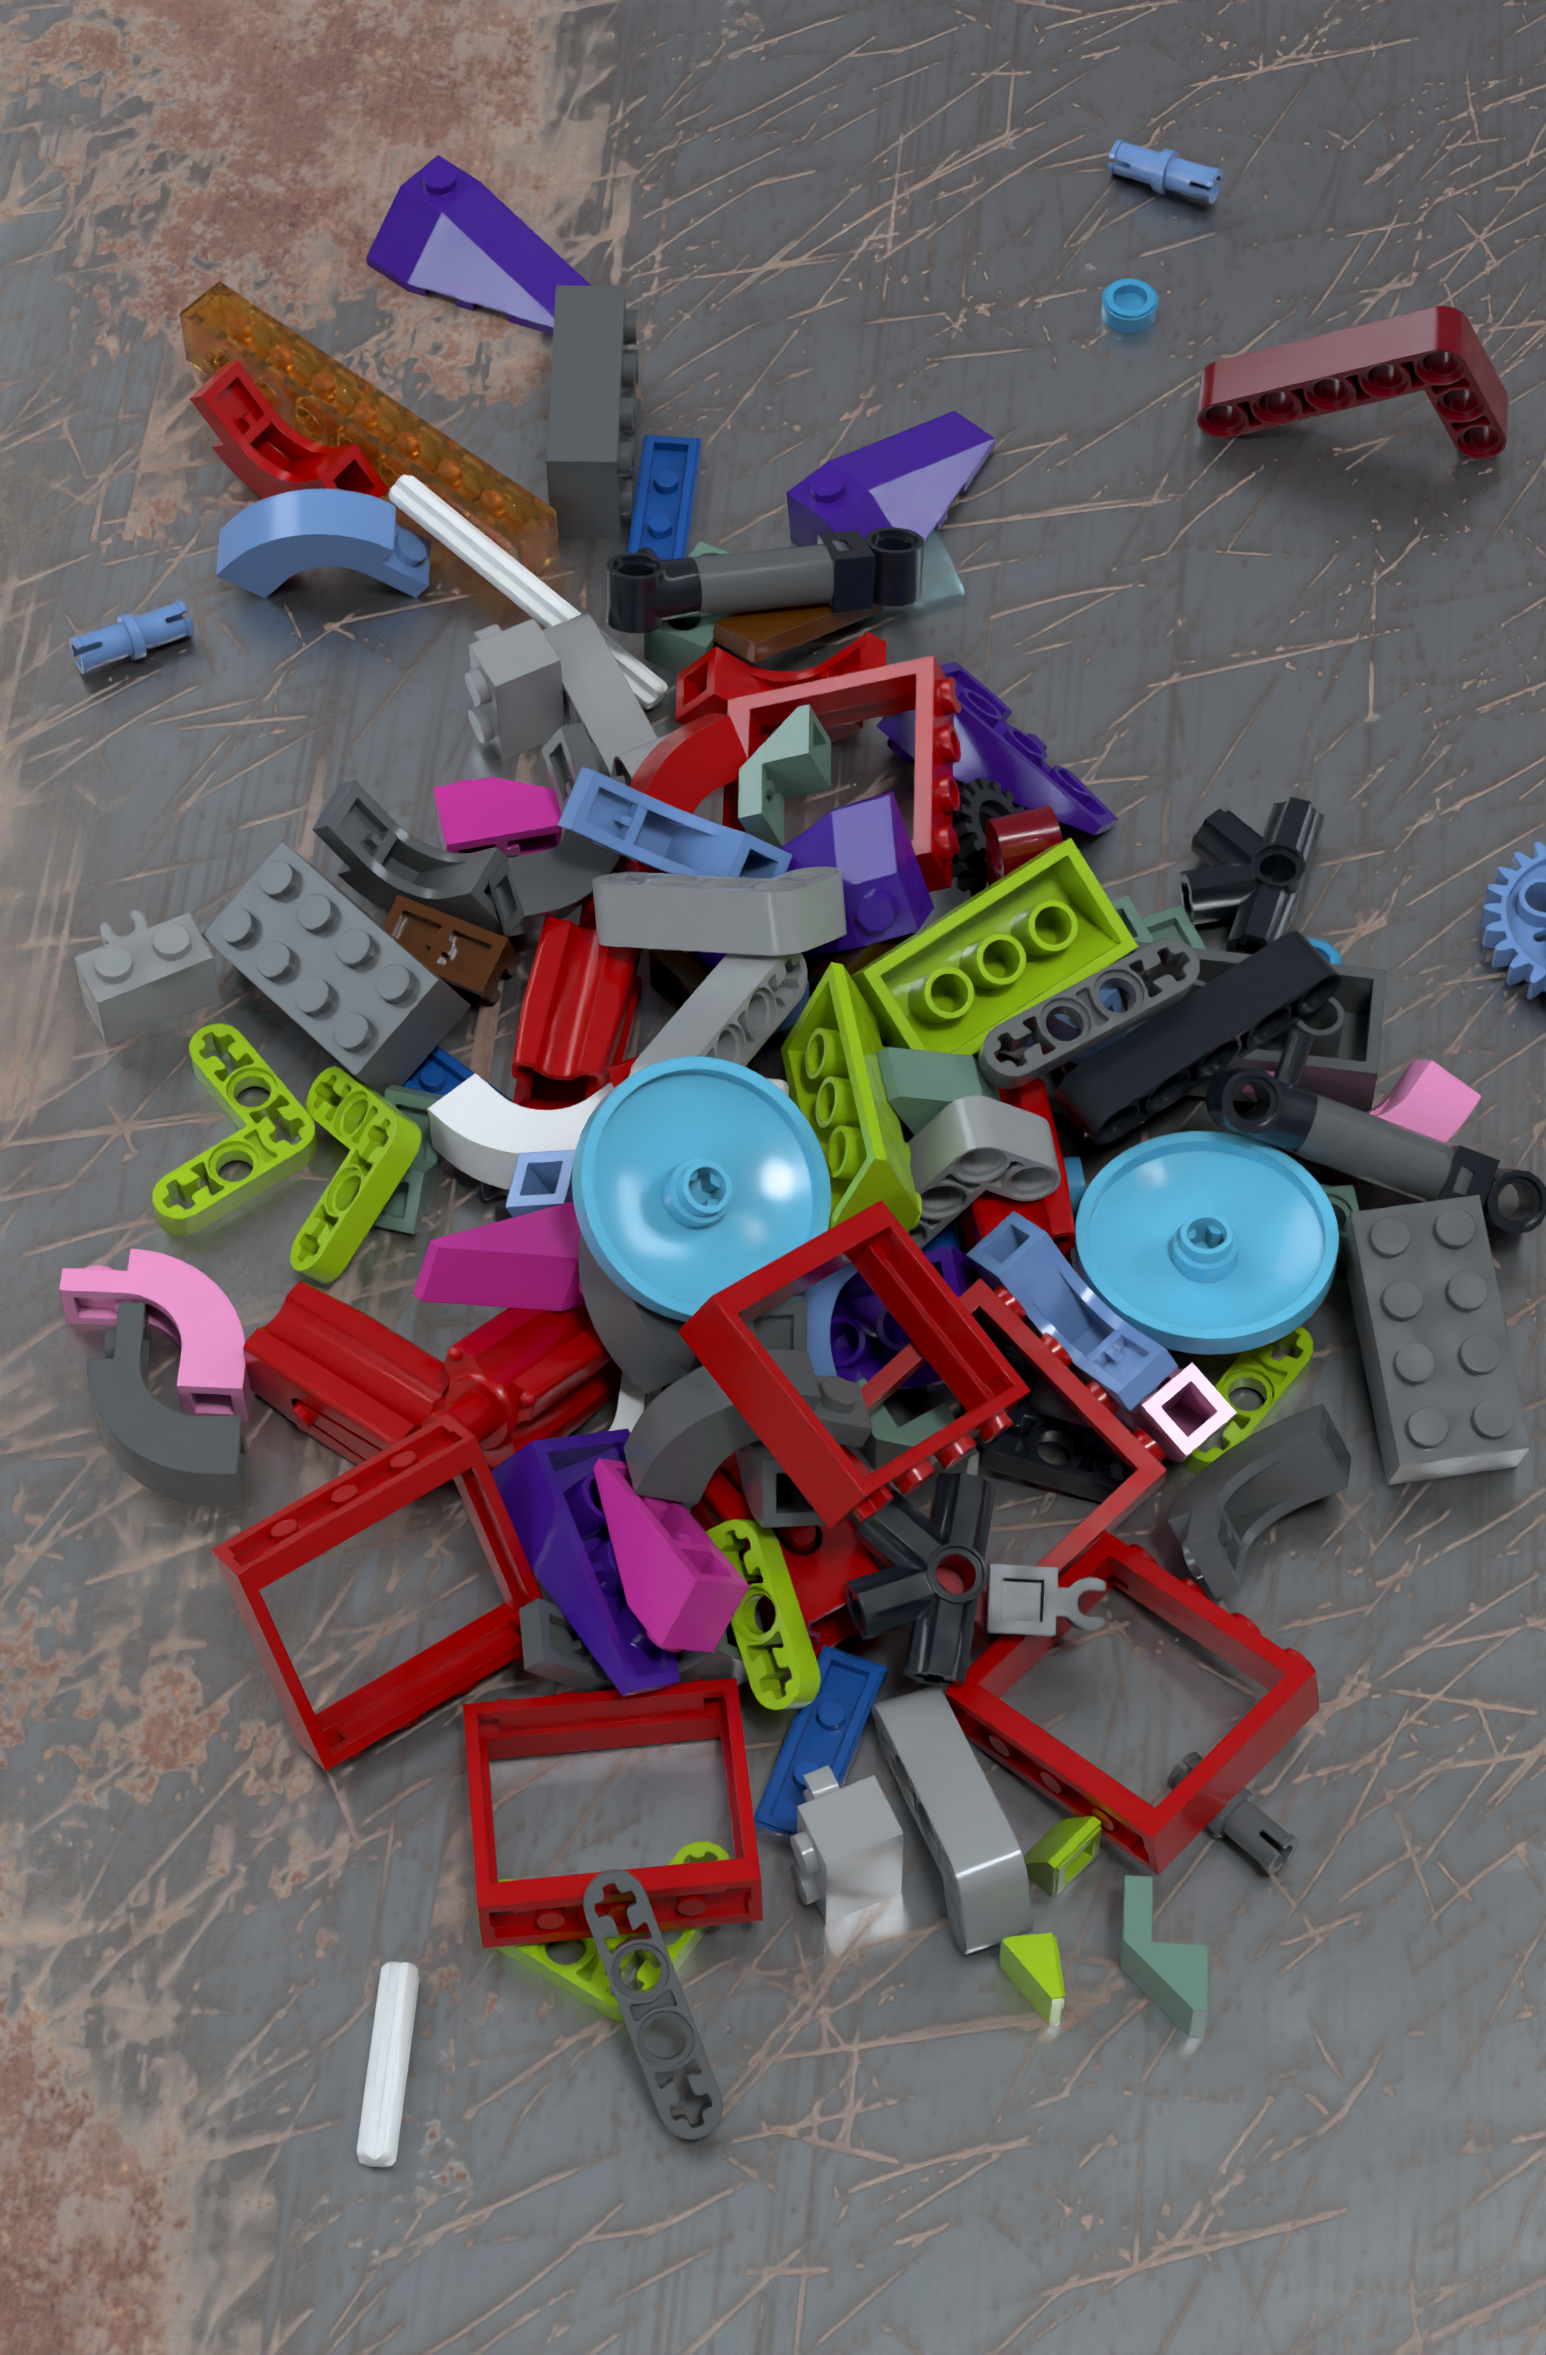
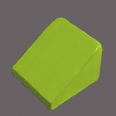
(1063, 1853)
(1036, 1970)

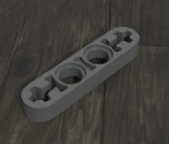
(1085, 1007)
(647, 2005)

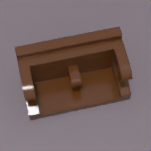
(453, 947)

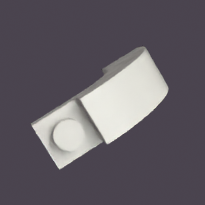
(487, 1132)

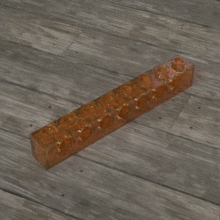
(342, 408)

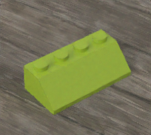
(995, 955)
(843, 1096)

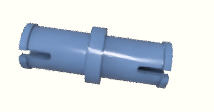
(1165, 171)
(131, 636)

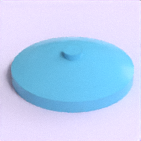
(696, 1181)
(1207, 1241)

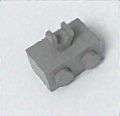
(514, 688)
(146, 976)
(846, 1845)

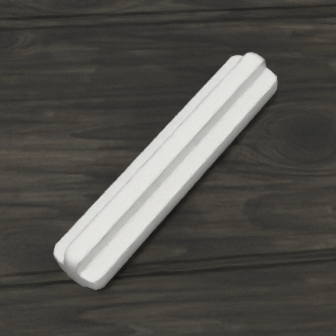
(388, 2064)

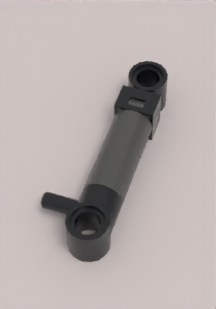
(836, 572)
(1368, 1144)

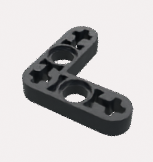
(1077, 1439)

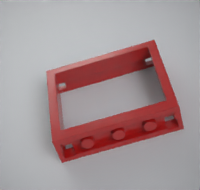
(865, 696)
(921, 1306)
(1088, 1401)
(343, 1510)
(575, 1722)
(1080, 1787)

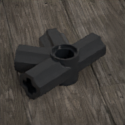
(1250, 874)
(909, 1587)

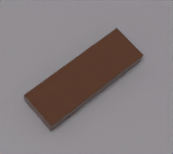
(773, 631)

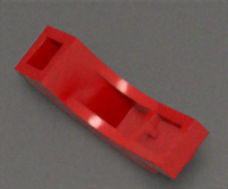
(269, 451)
(719, 676)
(689, 767)

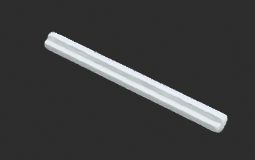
(511, 576)

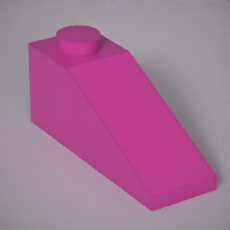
(497, 814)
(508, 1263)
(667, 1565)

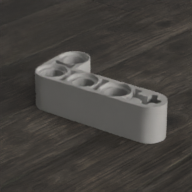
(601, 697)
(721, 912)
(731, 1010)
(979, 1148)
(957, 1817)

